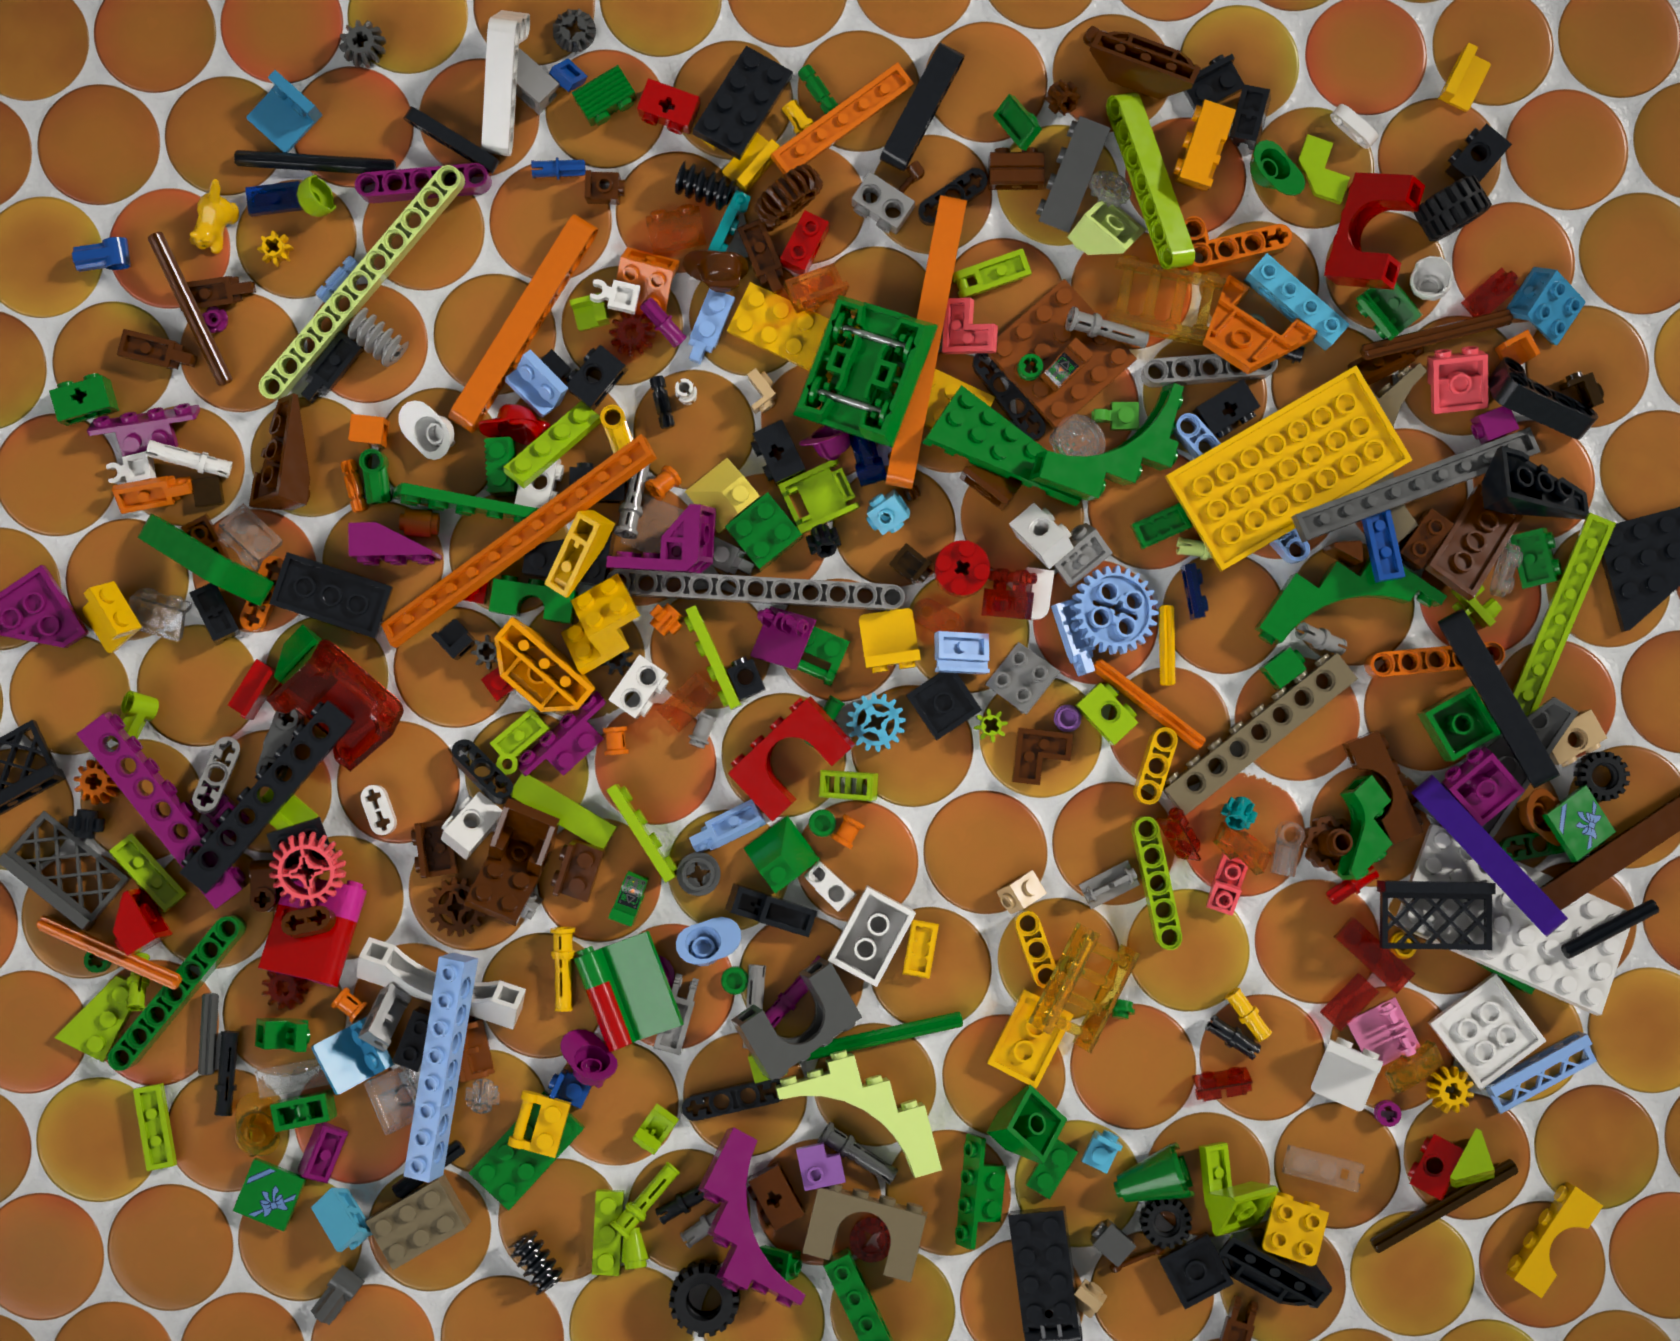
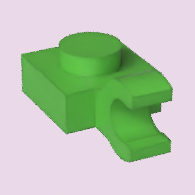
(1121, 416)

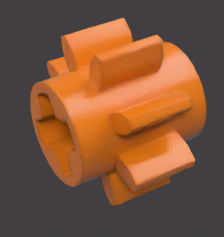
(666, 619)

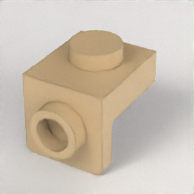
(763, 385)
(1021, 892)
(1090, 1298)

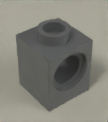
(1112, 1242)

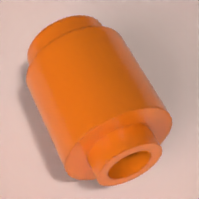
(419, 523)

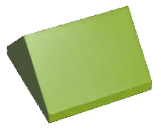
(1474, 1163)
(1239, 1206)

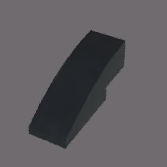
(770, 910)

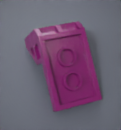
(684, 546)

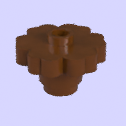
(1327, 842)

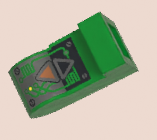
(629, 899)

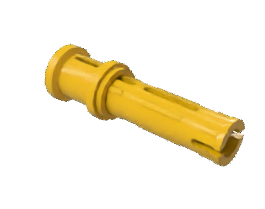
(563, 953)

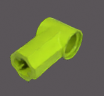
(137, 710)

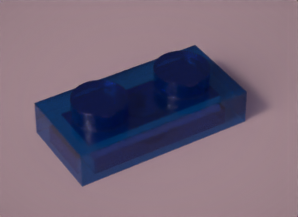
(272, 198)
(1192, 580)

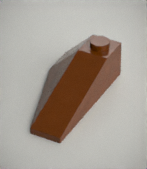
(285, 470)

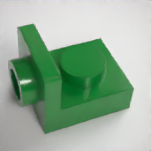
(784, 1262)

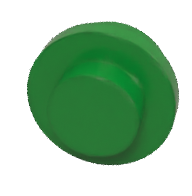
(1123, 1009)

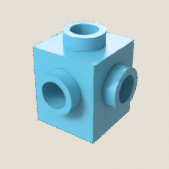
(896, 511)

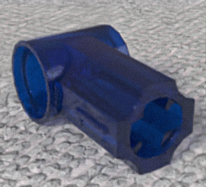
(868, 463)

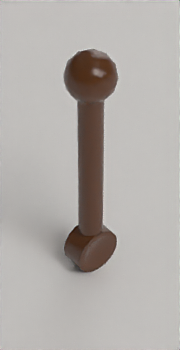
(1157, 1250)

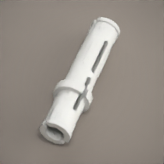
(190, 459)

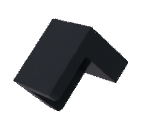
(455, 639)

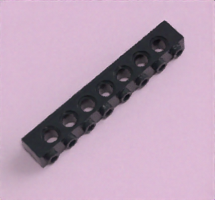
(207, 876)

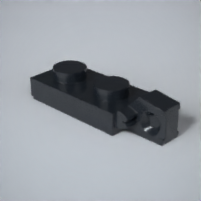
(331, 366)

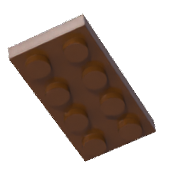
(1472, 546)

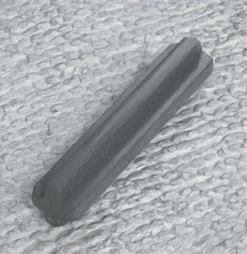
(208, 1034)

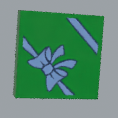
(1578, 823)
(269, 1194)

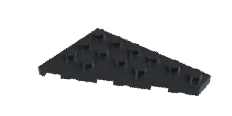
(1642, 564)

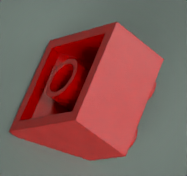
(138, 923)

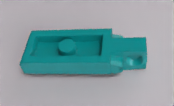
(729, 223)

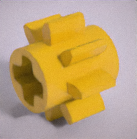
(281, 254)

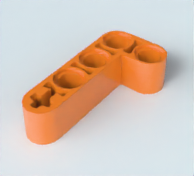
(1235, 244)

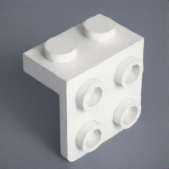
(1346, 1074)

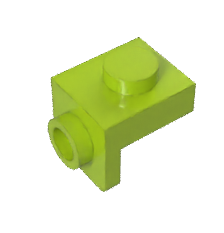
(655, 1129)

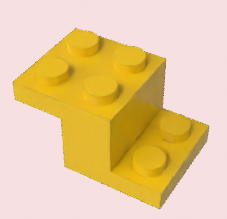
(601, 615)

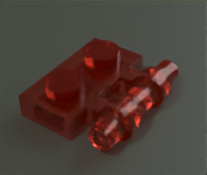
(1009, 603)

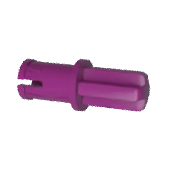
(662, 322)

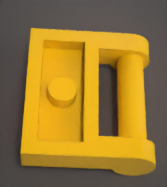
(548, 1127)

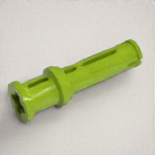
(636, 1210)

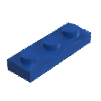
(1383, 547)

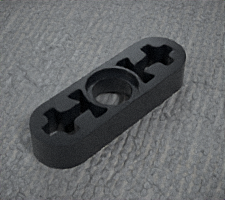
(965, 179)
(483, 783)

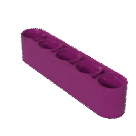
(411, 177)

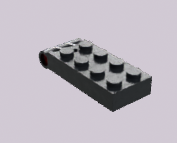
(1045, 1274)

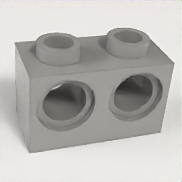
(887, 198)

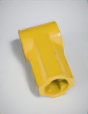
(618, 434)

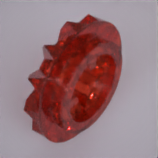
(869, 1252)

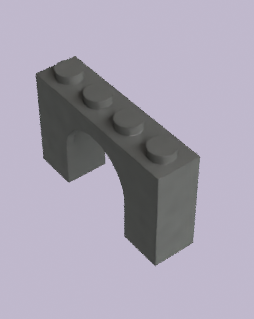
(833, 1014)

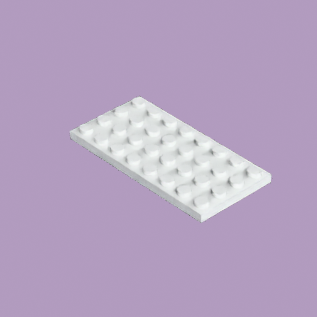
(1517, 944)

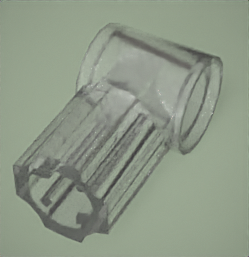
(1286, 852)

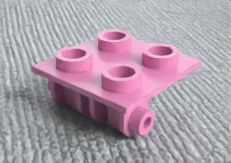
(1385, 1032)

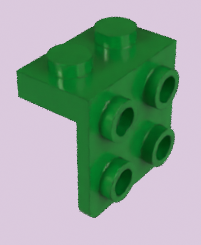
(1388, 309)

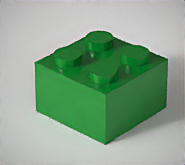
(764, 531)
(1458, 723)

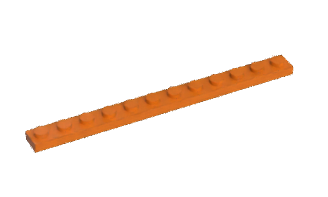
(518, 541)

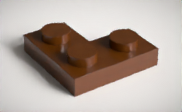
(1035, 745)

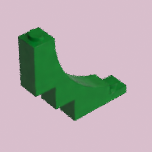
(1301, 598)

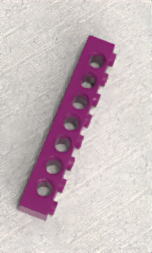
(130, 783)

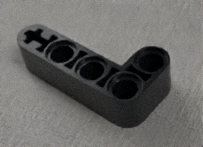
(1540, 403)

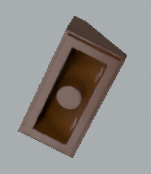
(1346, 552)

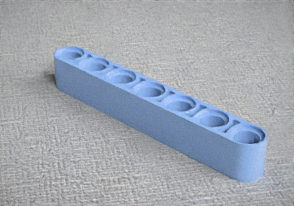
(1202, 433)

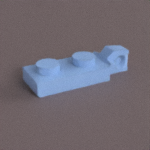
(710, 324)
(1076, 649)
(728, 827)

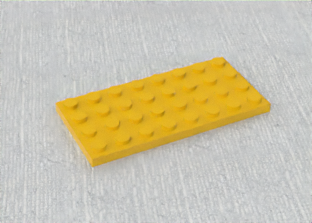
(1287, 464)

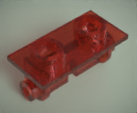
(1491, 293)
(1179, 836)
(1209, 1084)

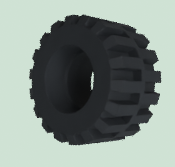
(1452, 208)
(695, 1319)

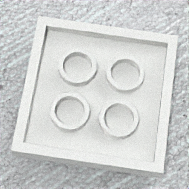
(1487, 1031)

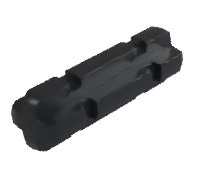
(662, 402)

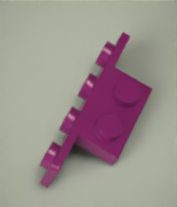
(136, 430)
(567, 741)

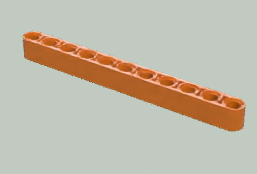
(933, 310)

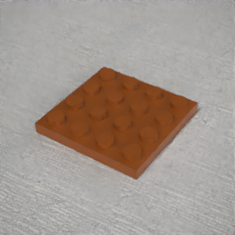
(1044, 334)

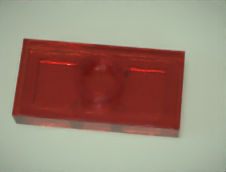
(1349, 1002)

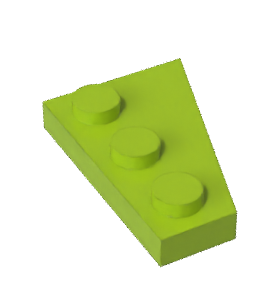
(99, 1022)

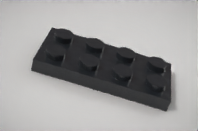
(742, 103)
(331, 595)

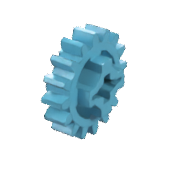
(870, 710)

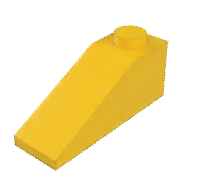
(579, 551)

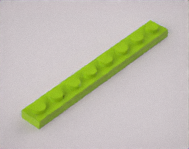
(1562, 611)

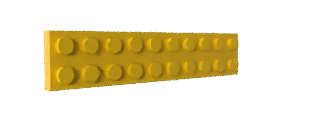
(775, 327)

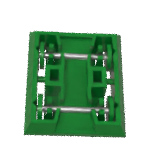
(870, 373)

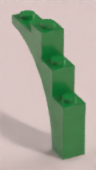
(1148, 446)

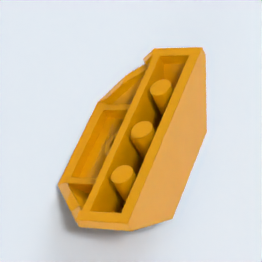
(539, 669)

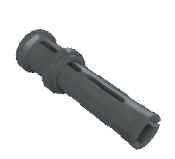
(849, 1148)

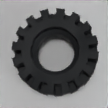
(1617, 771)
(1170, 1237)

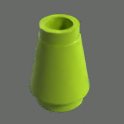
(634, 1251)

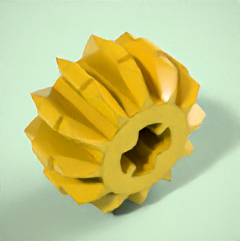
(1450, 1100)

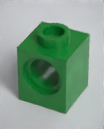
(1283, 667)

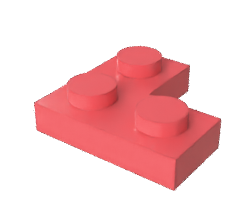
(960, 333)

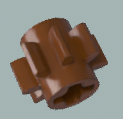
(1062, 97)

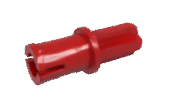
(1349, 887)

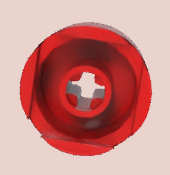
(964, 553)

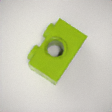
(1091, 706)

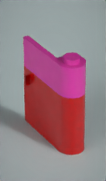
(320, 955)

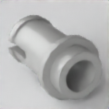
(702, 730)

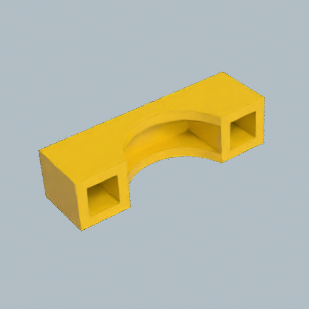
(1568, 1210)

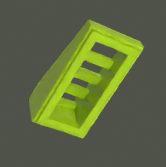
(872, 785)

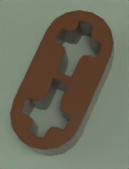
(307, 916)

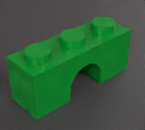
(510, 594)

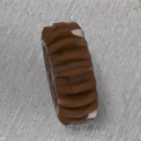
(788, 195)

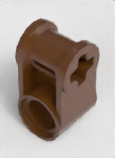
(262, 886)

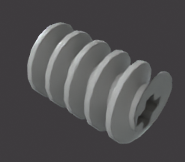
(375, 339)

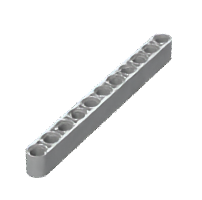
(768, 596)

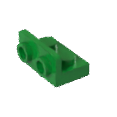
(1538, 559)

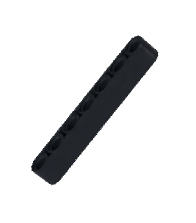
(1498, 698)

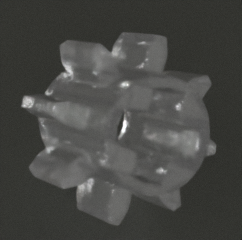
(482, 1096)

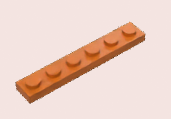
(842, 119)

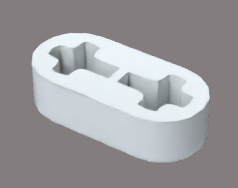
(1354, 126)
(384, 806)

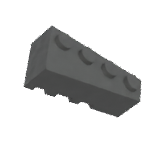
(1074, 173)

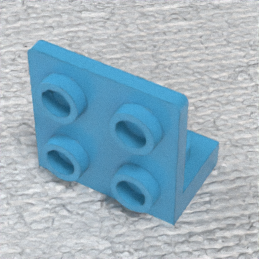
(284, 114)
(1547, 303)
(349, 1059)

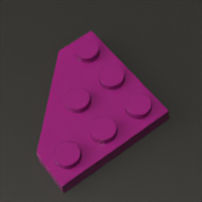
(39, 611)

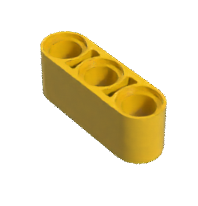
(1165, 755)
(1026, 938)

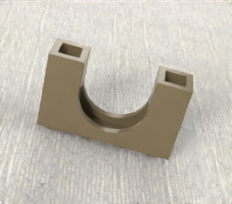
(903, 1222)

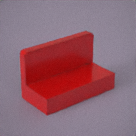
(253, 690)

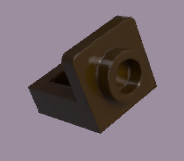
(1587, 388)
(911, 564)

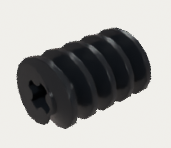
(703, 186)
(536, 1262)

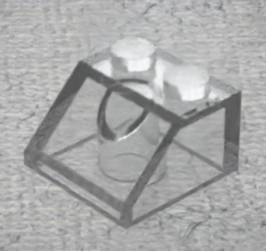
(393, 1097)

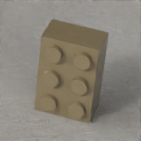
(418, 1221)

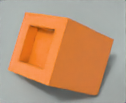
(1519, 348)
(369, 430)

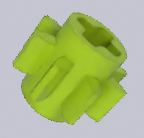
(998, 725)

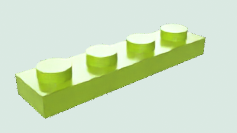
(552, 444)
(707, 648)
(637, 821)

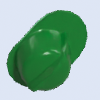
(1275, 170)

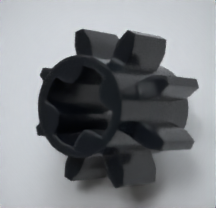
(823, 540)
(624, 662)
(86, 823)

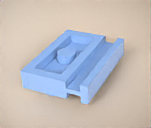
(961, 652)

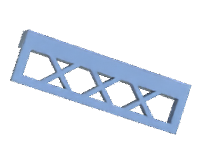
(1536, 1066)

